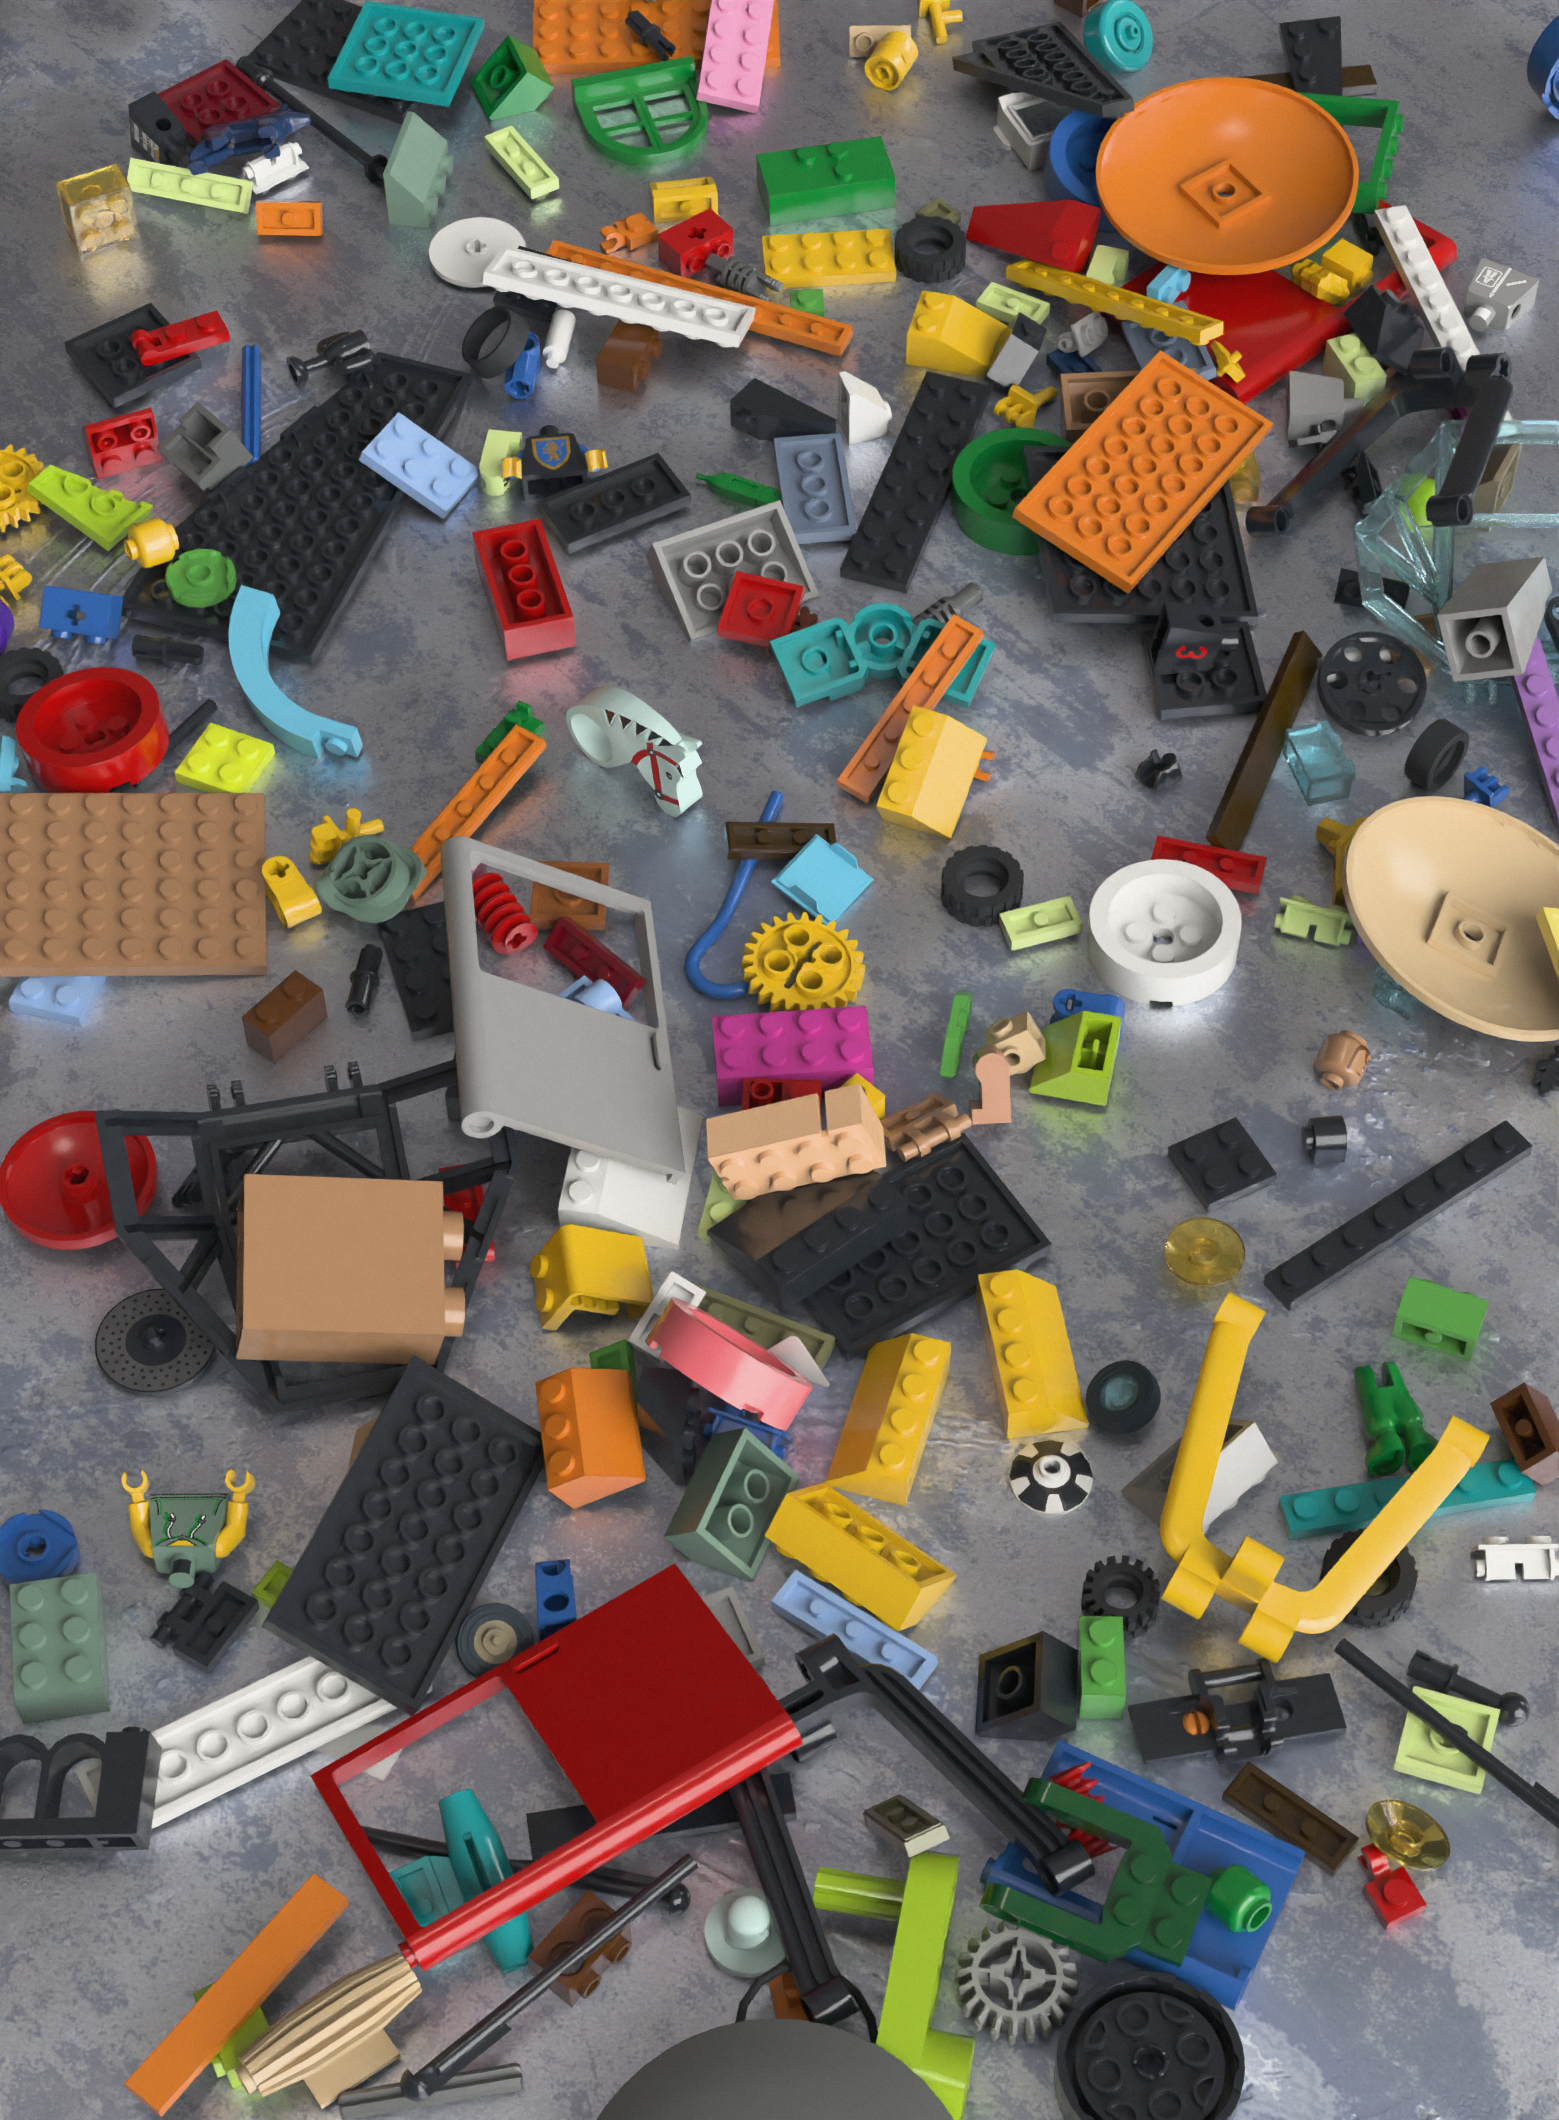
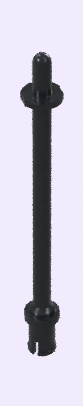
(264, 78)

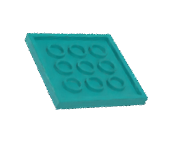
(406, 53)

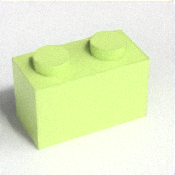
(1350, 361)

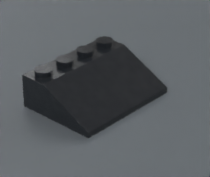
(811, 1234)

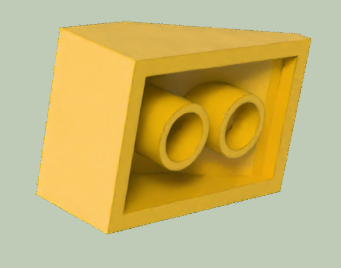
(951, 335)

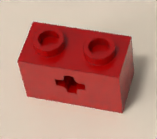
(691, 242)

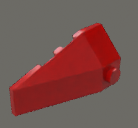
(1045, 231)

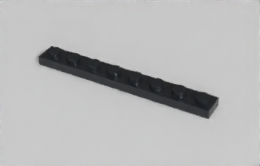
(1397, 1215)

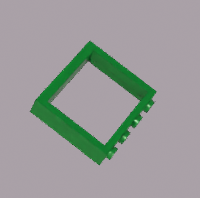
(1368, 113)

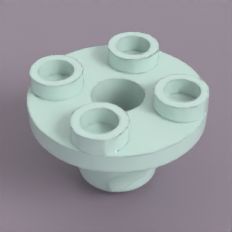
(743, 1934)

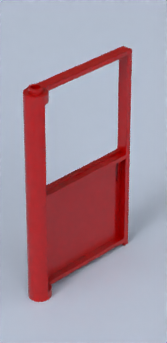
(1274, 319)

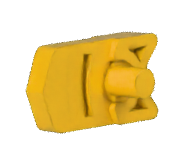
(1227, 362)

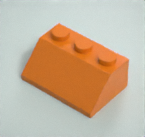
(589, 1434)

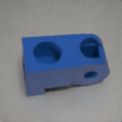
(554, 1596)

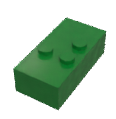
(825, 180)

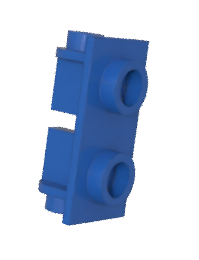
(733, 1418)

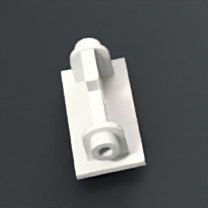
(268, 173)
(1500, 1557)

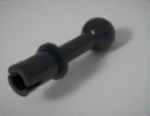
(1512, 1705)

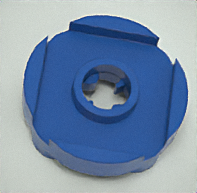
(33, 1530)

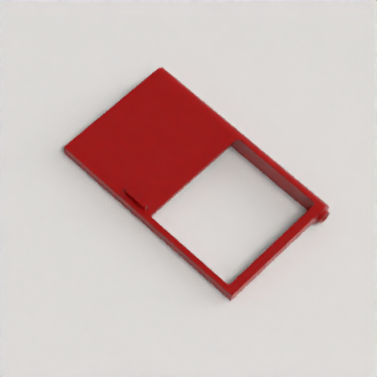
(640, 1713)

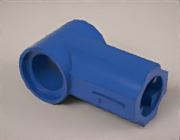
(522, 374)

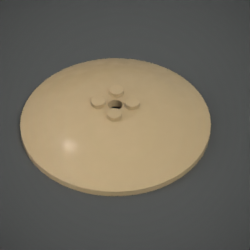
(1452, 868)

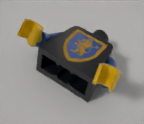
(552, 463)

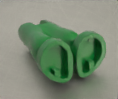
(1389, 1413)

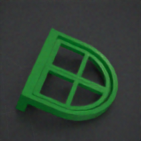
(635, 87)

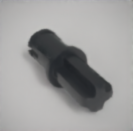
(650, 35)
(167, 650)
(364, 980)

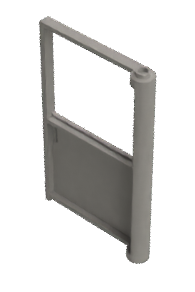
(550, 1060)

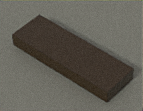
(772, 839)
(1290, 1818)

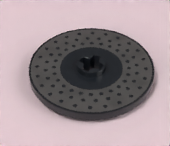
(136, 1363)

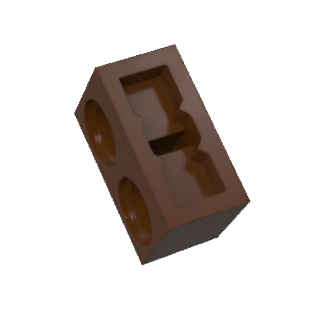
(575, 1925)

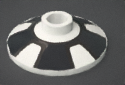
(1050, 1492)

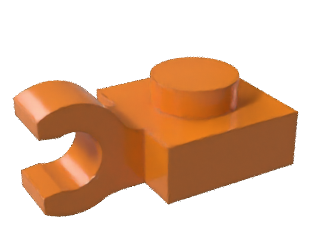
(630, 231)

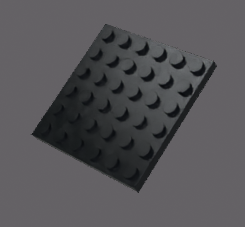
(1198, 569)

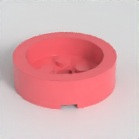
(729, 1363)

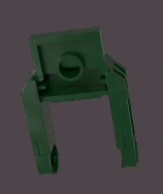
(1149, 1902)

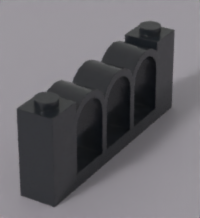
(123, 1800)

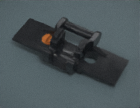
(1236, 1731)

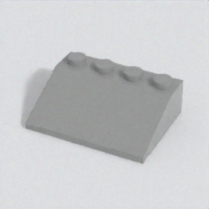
(700, 564)

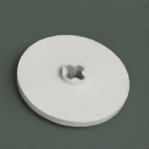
(468, 246)

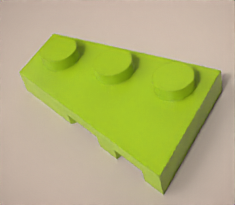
(93, 511)

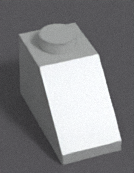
(861, 410)

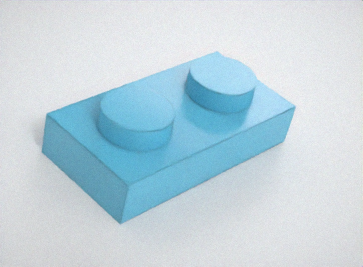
(1169, 284)

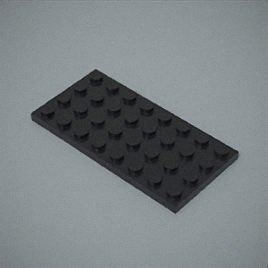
(409, 1536)

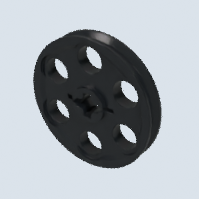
(1369, 698)

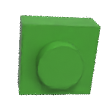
(808, 301)

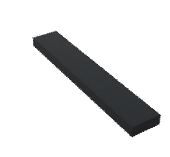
(558, 1826)

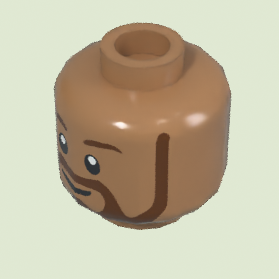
(1342, 1060)

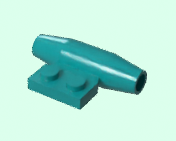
(474, 1865)

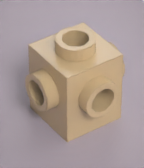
(1019, 1041)

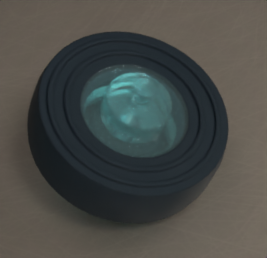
(1123, 1397)

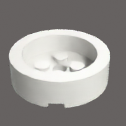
(1166, 902)

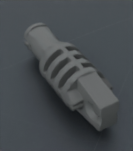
(957, 604)

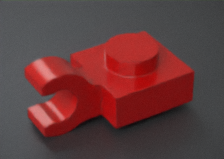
(1389, 1892)

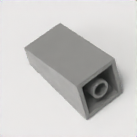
(1495, 618)

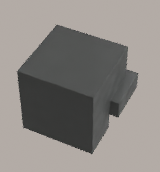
(204, 449)

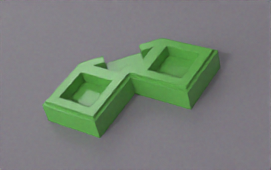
(956, 1029)

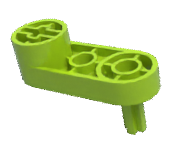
(924, 1918)

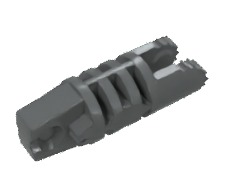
(741, 276)

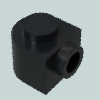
(1325, 1139)

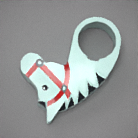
(622, 729)

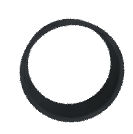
(506, 351)

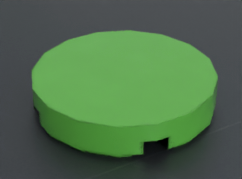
(200, 578)

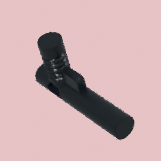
(1369, 235)

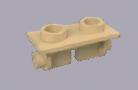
(865, 38)

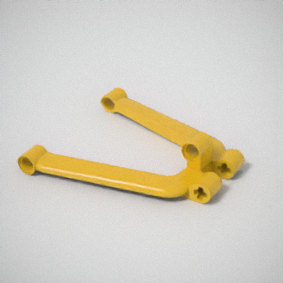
(1250, 1574)

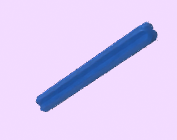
(251, 401)

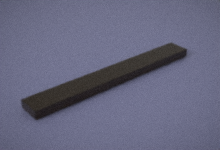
(1264, 744)

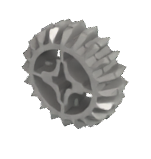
(998, 1978)

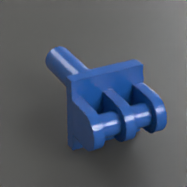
(1484, 788)

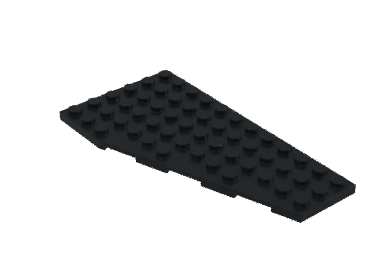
(306, 511)

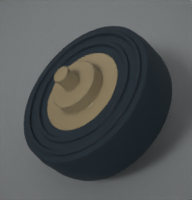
(492, 1637)

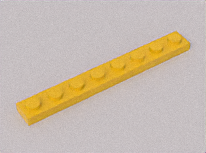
(1116, 301)

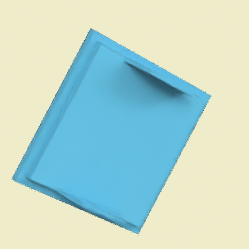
(823, 879)

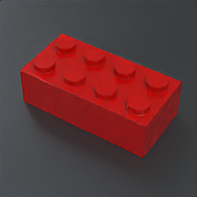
(524, 589)

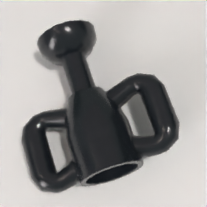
(341, 352)

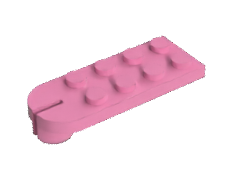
(735, 53)

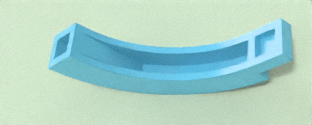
(249, 640)

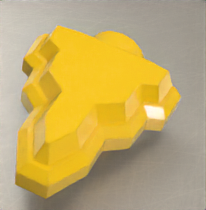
(1319, 281)

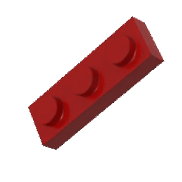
(1234, 868)

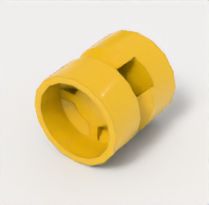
(891, 60)

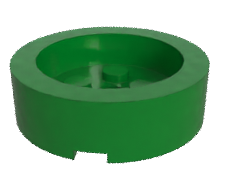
(986, 483)

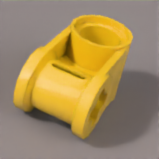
(289, 892)

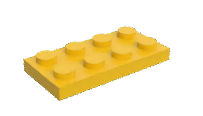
(830, 258)

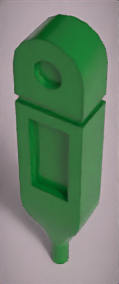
(741, 489)

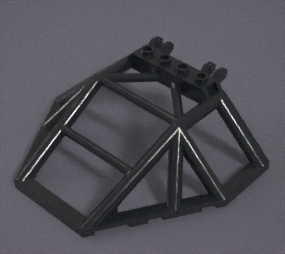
(269, 1127)

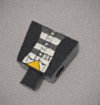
(157, 132)

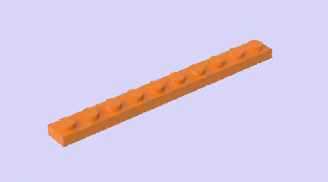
(769, 317)

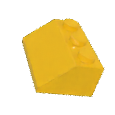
(931, 773)

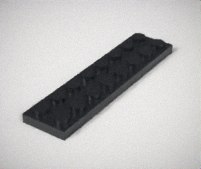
(915, 482)

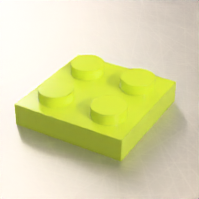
(224, 761)

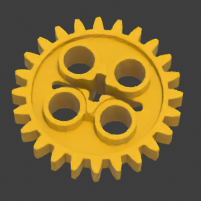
(15, 473)
(777, 950)

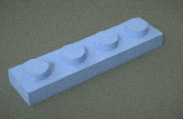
(864, 1637)

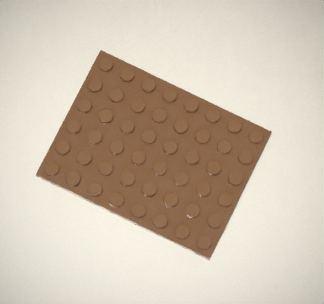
(132, 884)

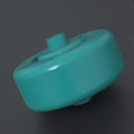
(1118, 36)

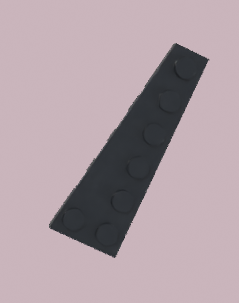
(1313, 55)

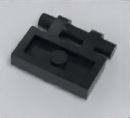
(212, 1629)

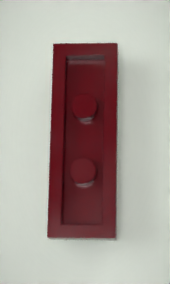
(591, 958)

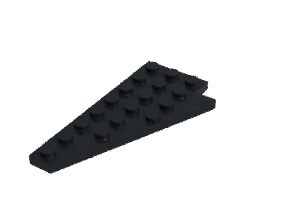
(1048, 65)

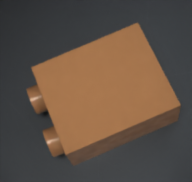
(345, 1270)

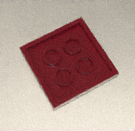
(215, 98)

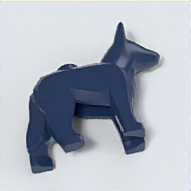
(246, 137)

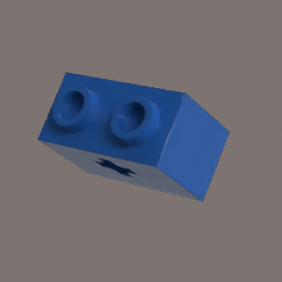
(61, 609)

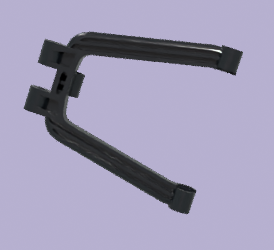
(1431, 382)
(833, 1688)

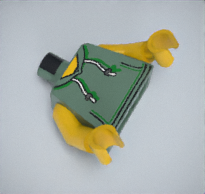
(188, 1529)

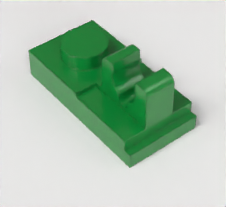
(522, 716)

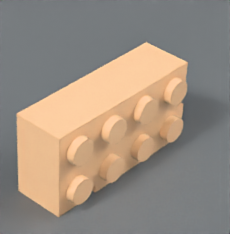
(785, 1147)

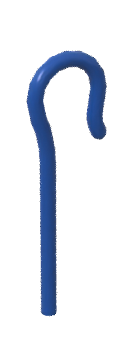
(722, 920)

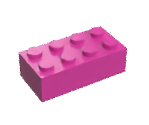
(791, 1045)

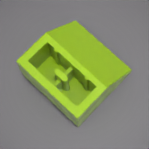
(1078, 1058)

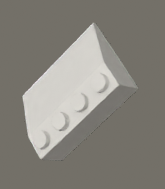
(629, 1198)

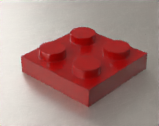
(760, 609)

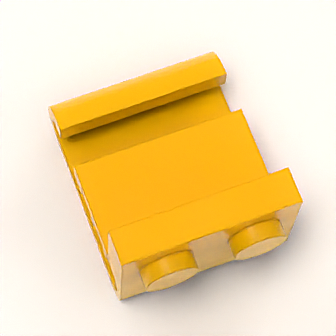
(590, 1273)

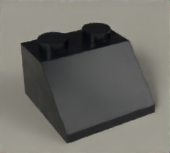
(1386, 327)
(1027, 1689)

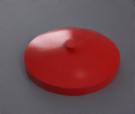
(58, 1187)

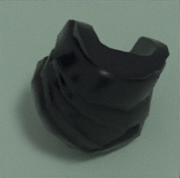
(1158, 773)

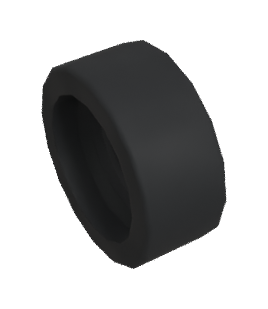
(1436, 755)

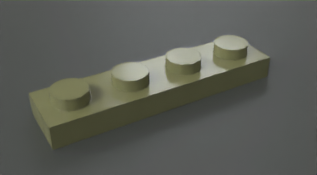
(764, 1326)

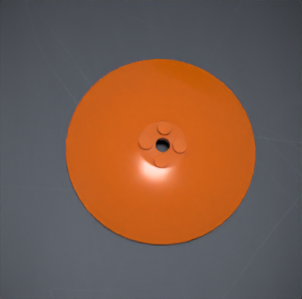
(1237, 136)

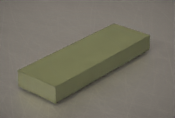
(905, 1825)

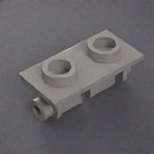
(1085, 335)

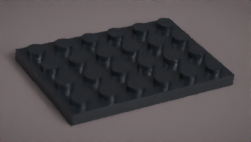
(306, 48)
(957, 1228)

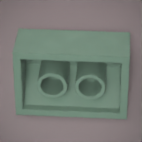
(416, 173)
(731, 1504)

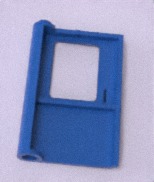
(1197, 1840)

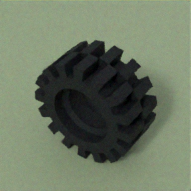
(1126, 1576)

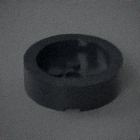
(1155, 2016)

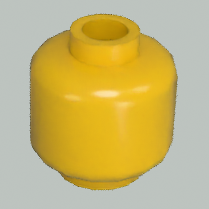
(151, 543)

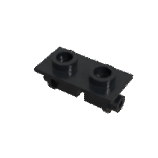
(1349, 590)

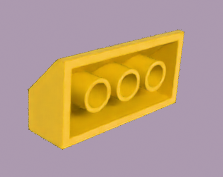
(1029, 1354)
(891, 1418)
(858, 1555)

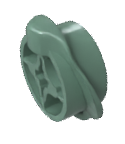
(363, 874)

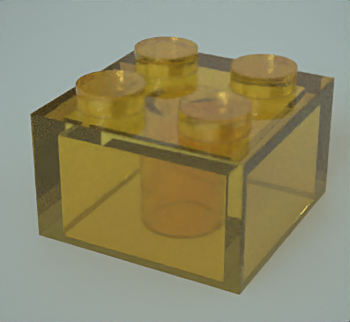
(98, 209)

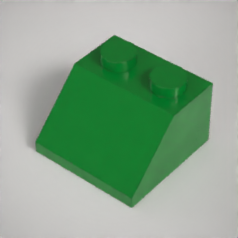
(511, 80)

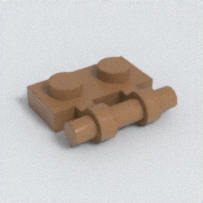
(923, 1126)

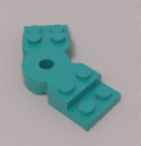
(840, 657)

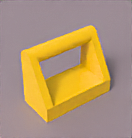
(682, 198)

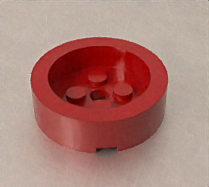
(81, 710)

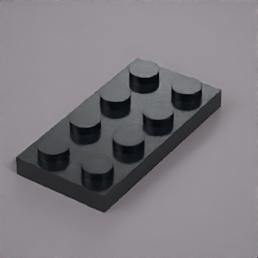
(614, 502)
(420, 968)

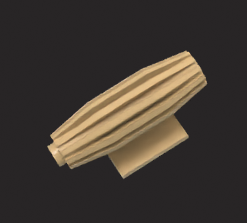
(334, 2035)

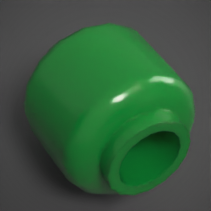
(1238, 1899)

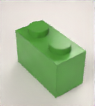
(1439, 1318)
(1101, 1667)

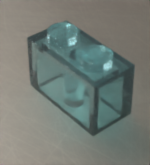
(1318, 763)

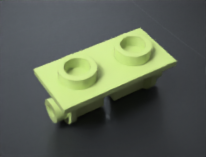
(1301, 915)

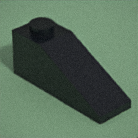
(773, 414)

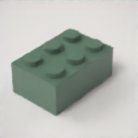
(59, 1648)

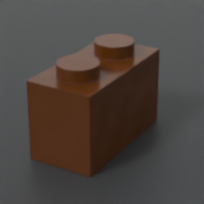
(628, 356)
(284, 1016)
(1530, 1431)

